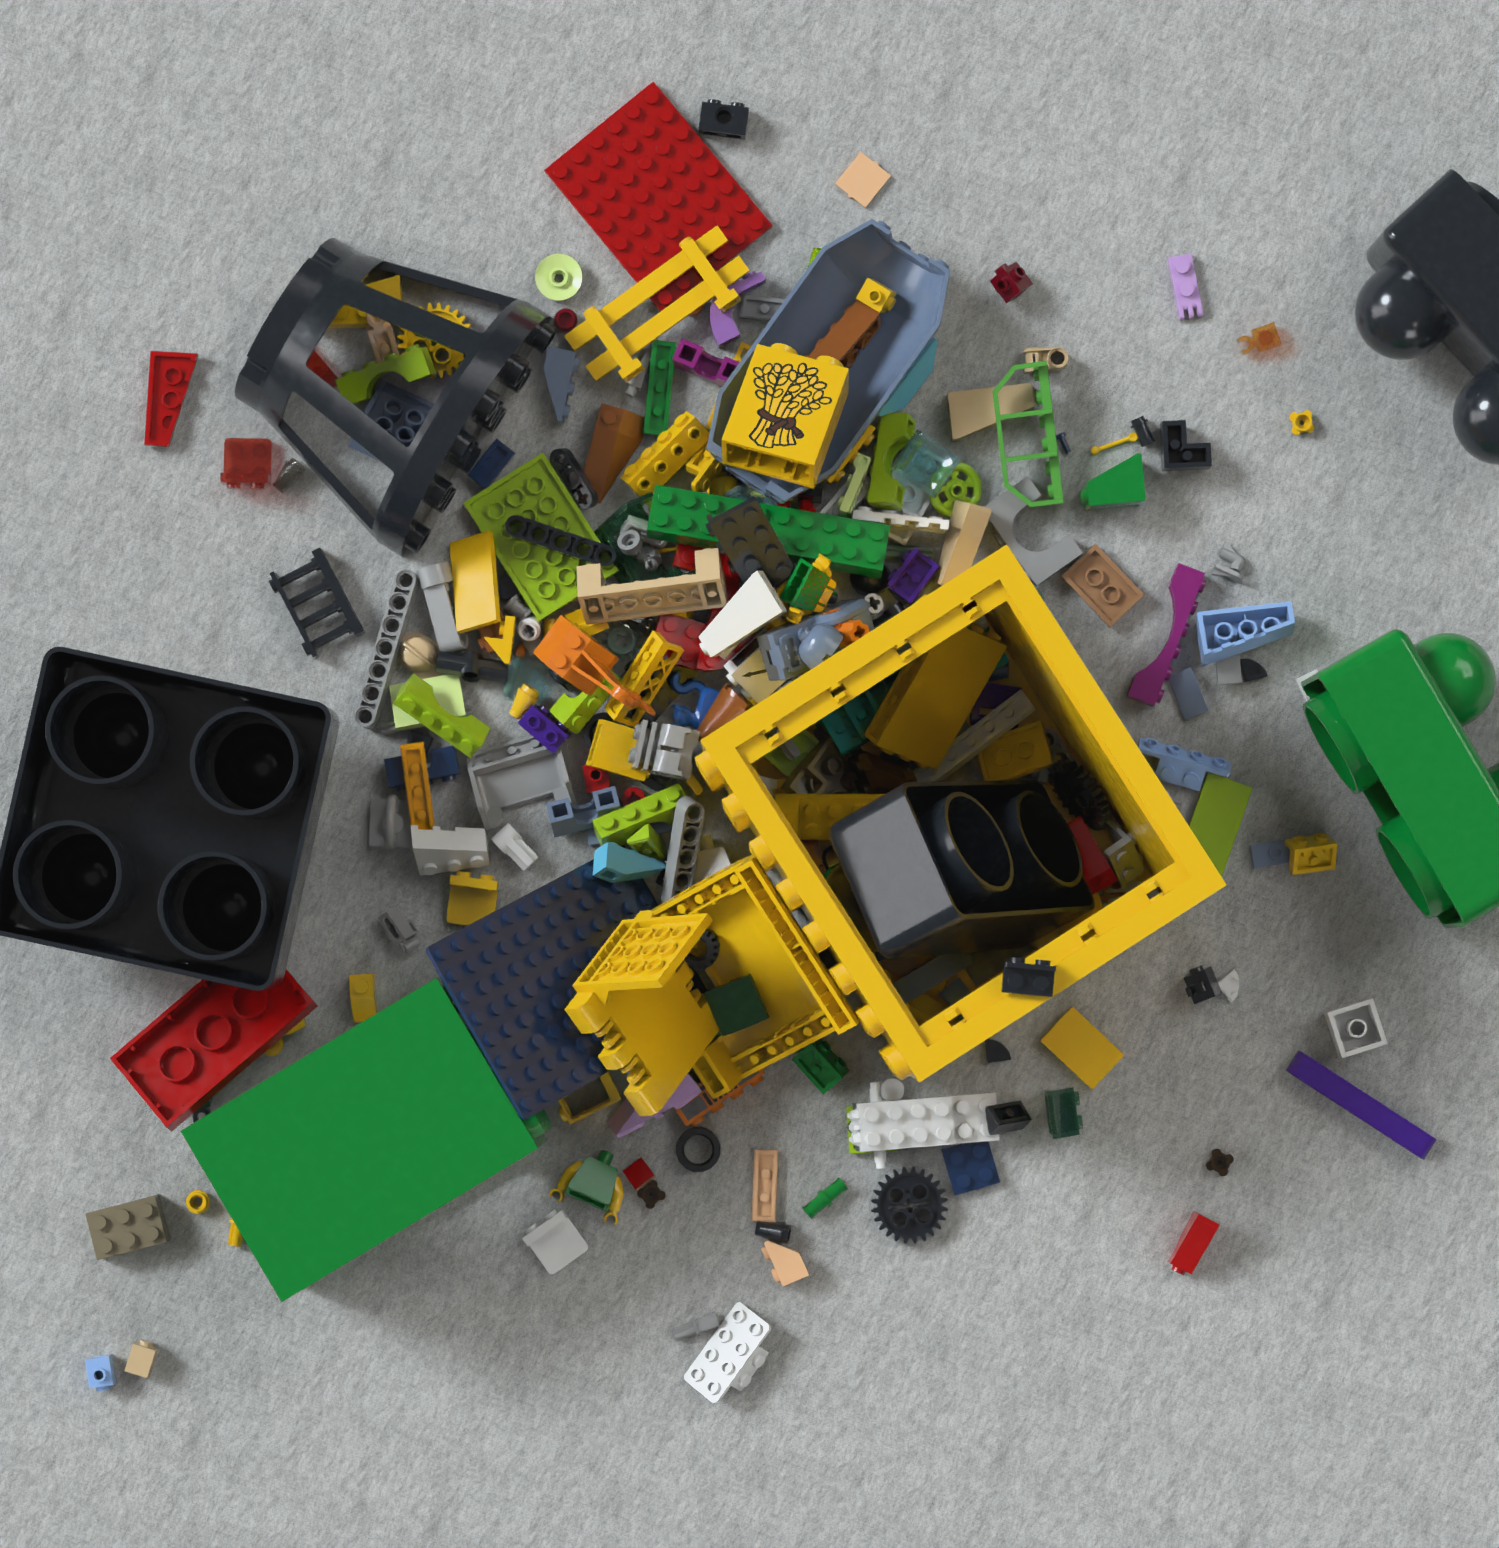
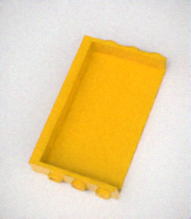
(935, 696)

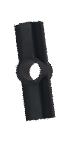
(471, 666)

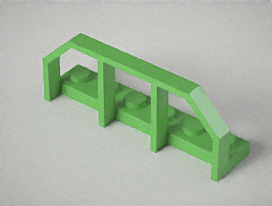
(1049, 442)

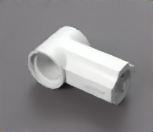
(511, 843)

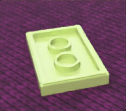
(447, 692)

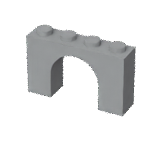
(1037, 565)

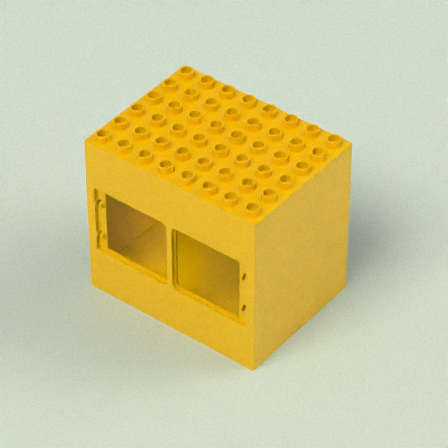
(1066, 702)

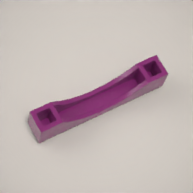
(1183, 590)

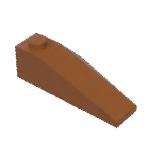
(611, 447)

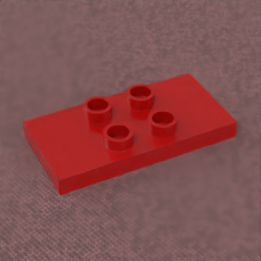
(207, 1043)

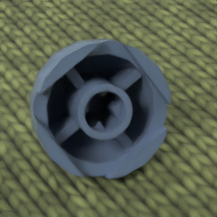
(818, 643)

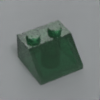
(1062, 1112)

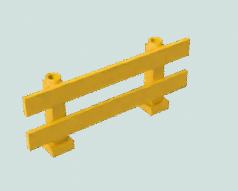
(714, 284)

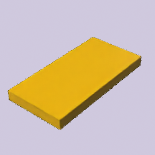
(475, 582)

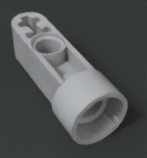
(438, 590)

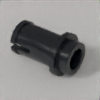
(1142, 431)

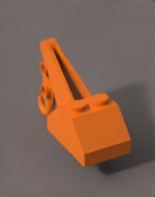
(584, 662)

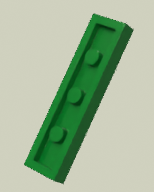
(659, 387)

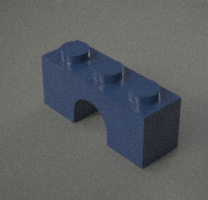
(443, 765)

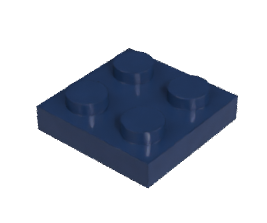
(970, 1166)

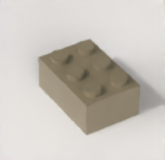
(127, 1227)

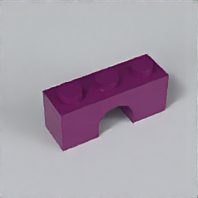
(698, 362)

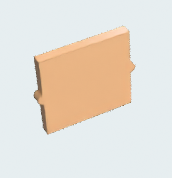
(862, 179)

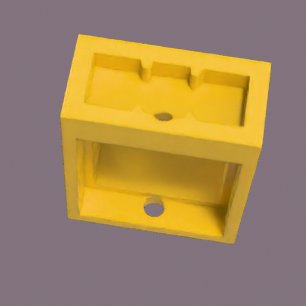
(612, 1091)

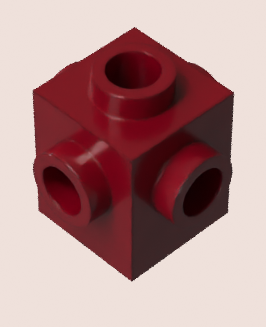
(1010, 281)

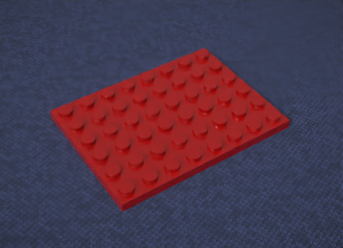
(649, 185)

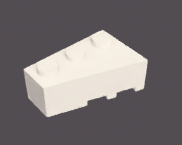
(449, 850)

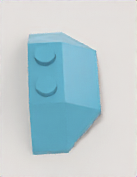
(912, 380)

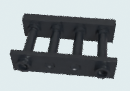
(328, 584)

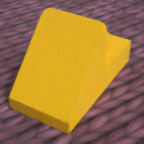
(504, 646)

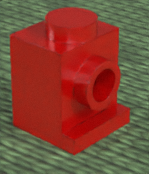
(592, 784)

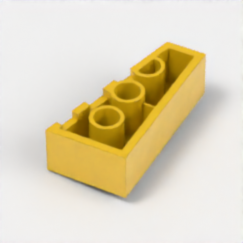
(352, 318)

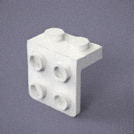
(555, 1241)

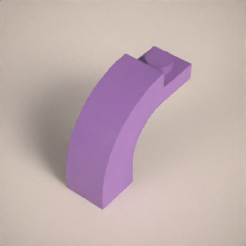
(721, 324)

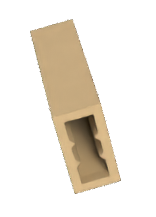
(974, 409)
(961, 540)

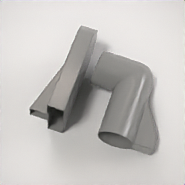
(1237, 561)

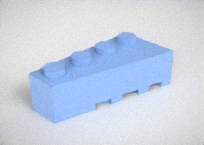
(1240, 629)

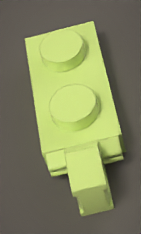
(854, 484)

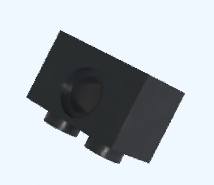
(735, 128)

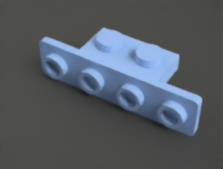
(1182, 766)

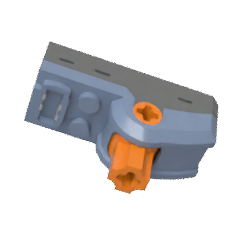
(781, 644)

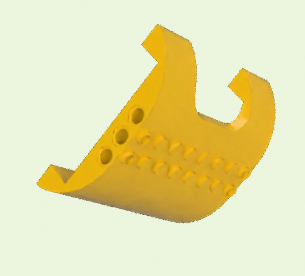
(765, 941)

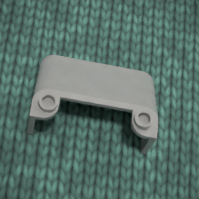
(516, 775)

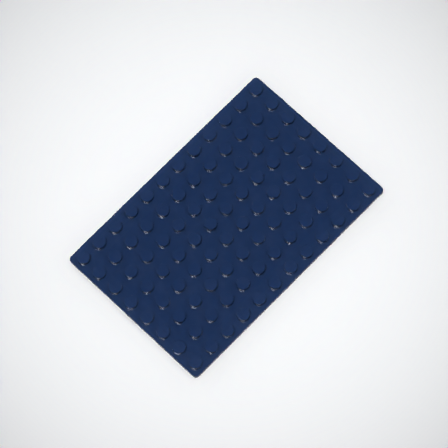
(517, 977)

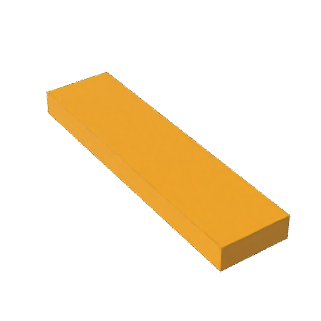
(417, 785)

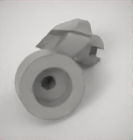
(631, 544)

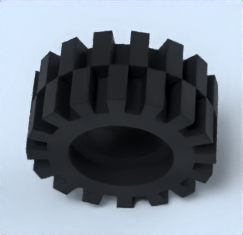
(711, 955)

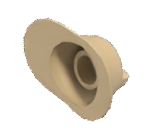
(419, 655)

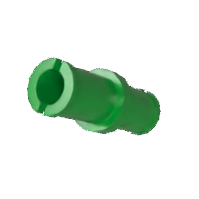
(825, 1198)

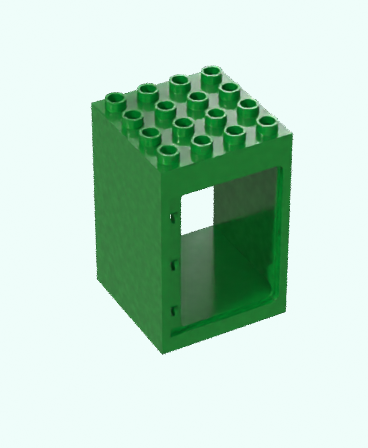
(361, 1139)

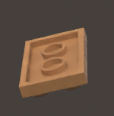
(1102, 585)

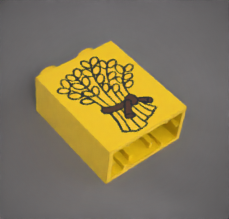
(785, 414)

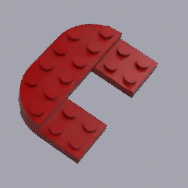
(687, 631)

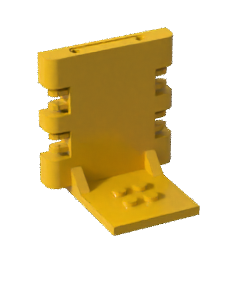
(643, 1004)

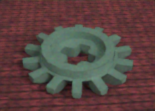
(631, 642)

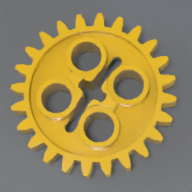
(455, 357)

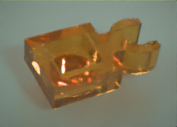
(1263, 338)

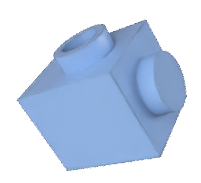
(100, 1372)

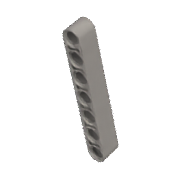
(388, 661)

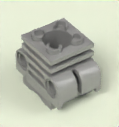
(664, 749)

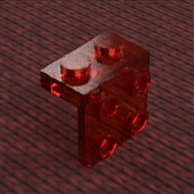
(247, 463)

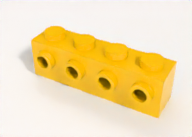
(666, 455)

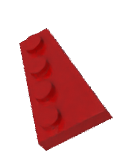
(167, 388)

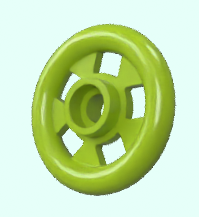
(972, 480)

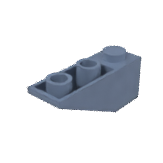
(558, 372)

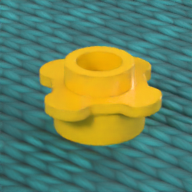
(1303, 416)

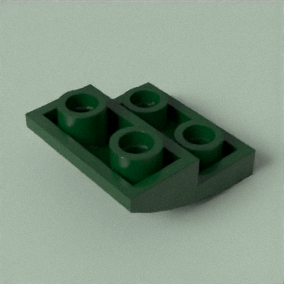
(736, 1005)

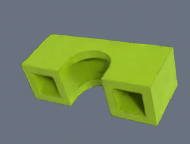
(577, 711)

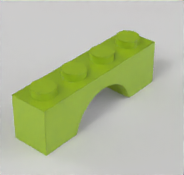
(413, 365)
(893, 435)
(419, 702)
(623, 822)

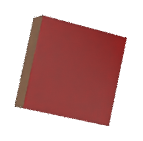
(639, 1174)

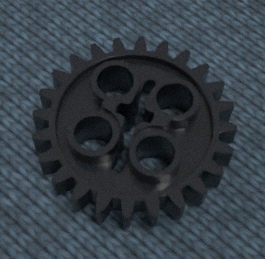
(1079, 792)
(912, 1227)

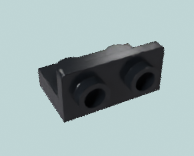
(1028, 978)

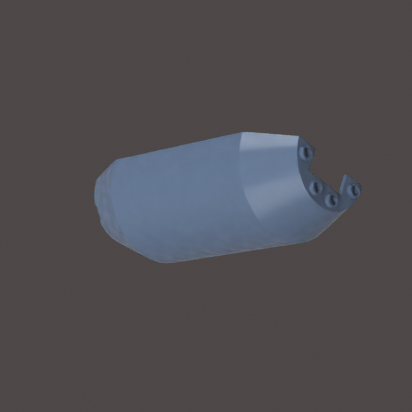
(818, 302)

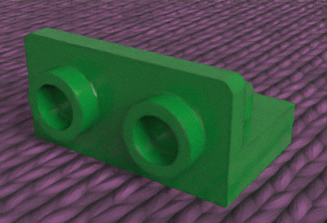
(821, 1065)

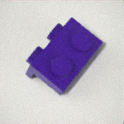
(912, 575)
(544, 728)

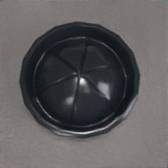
(865, 585)

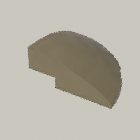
(821, 772)

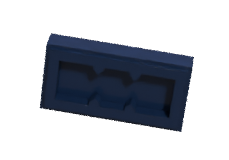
(491, 464)

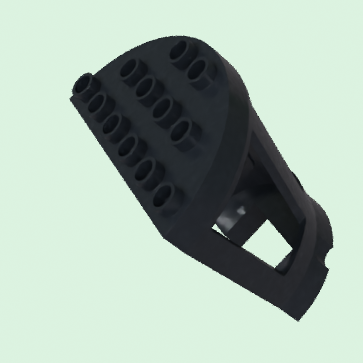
(448, 433)

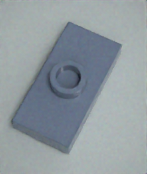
(1269, 853)

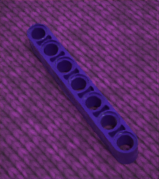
(1361, 1105)

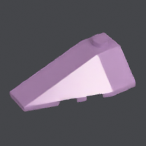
(627, 1119)

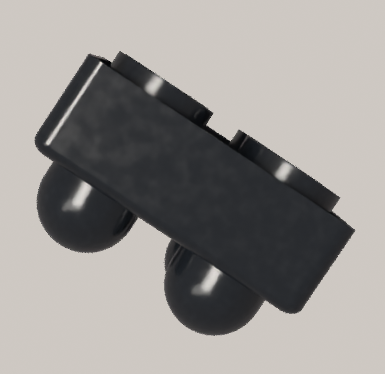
(164, 818)

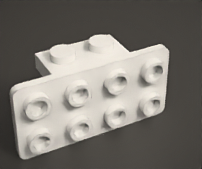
(730, 1354)

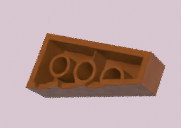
(849, 334)

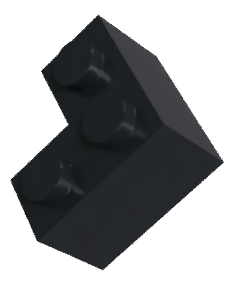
(1177, 454)

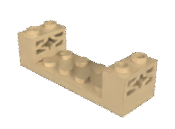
(652, 597)

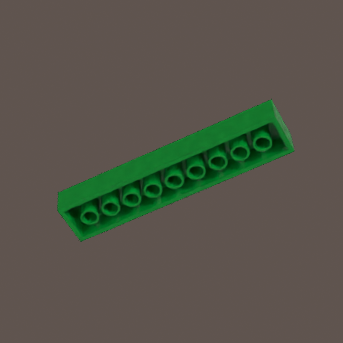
(849, 543)

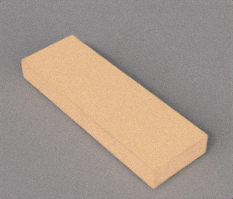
(765, 1185)

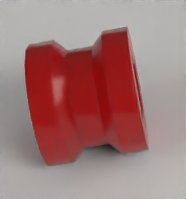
(634, 793)

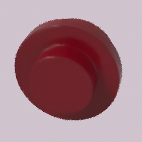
(565, 320)

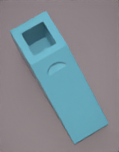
(620, 864)

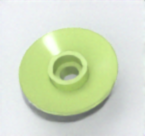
(558, 265)

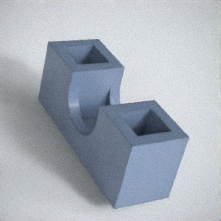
(571, 818)

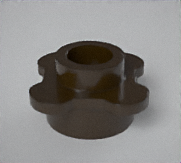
(1213, 1163)
(651, 1201)

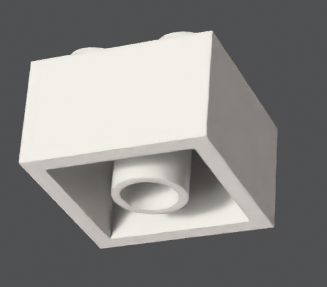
(1355, 1028)

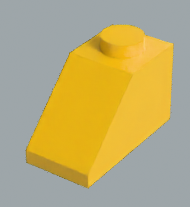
(363, 996)

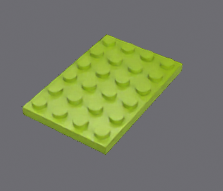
(536, 493)

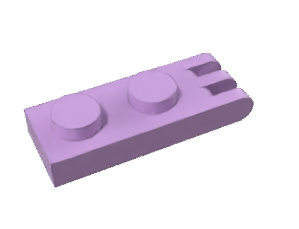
(1185, 285)

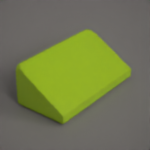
(648, 843)

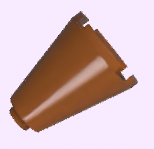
(723, 710)

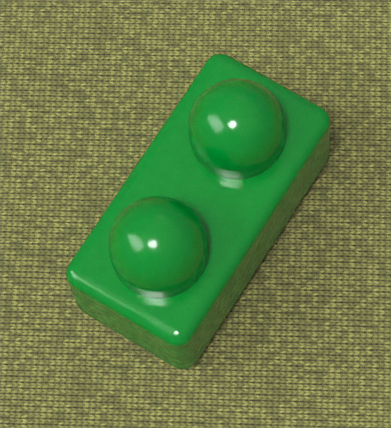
(1397, 734)

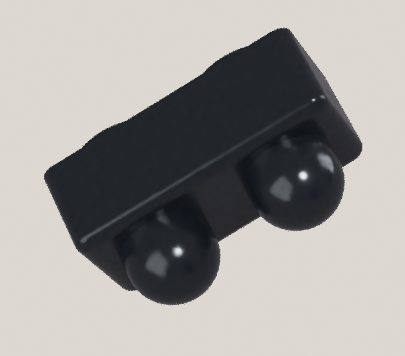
(1442, 285)
(958, 868)

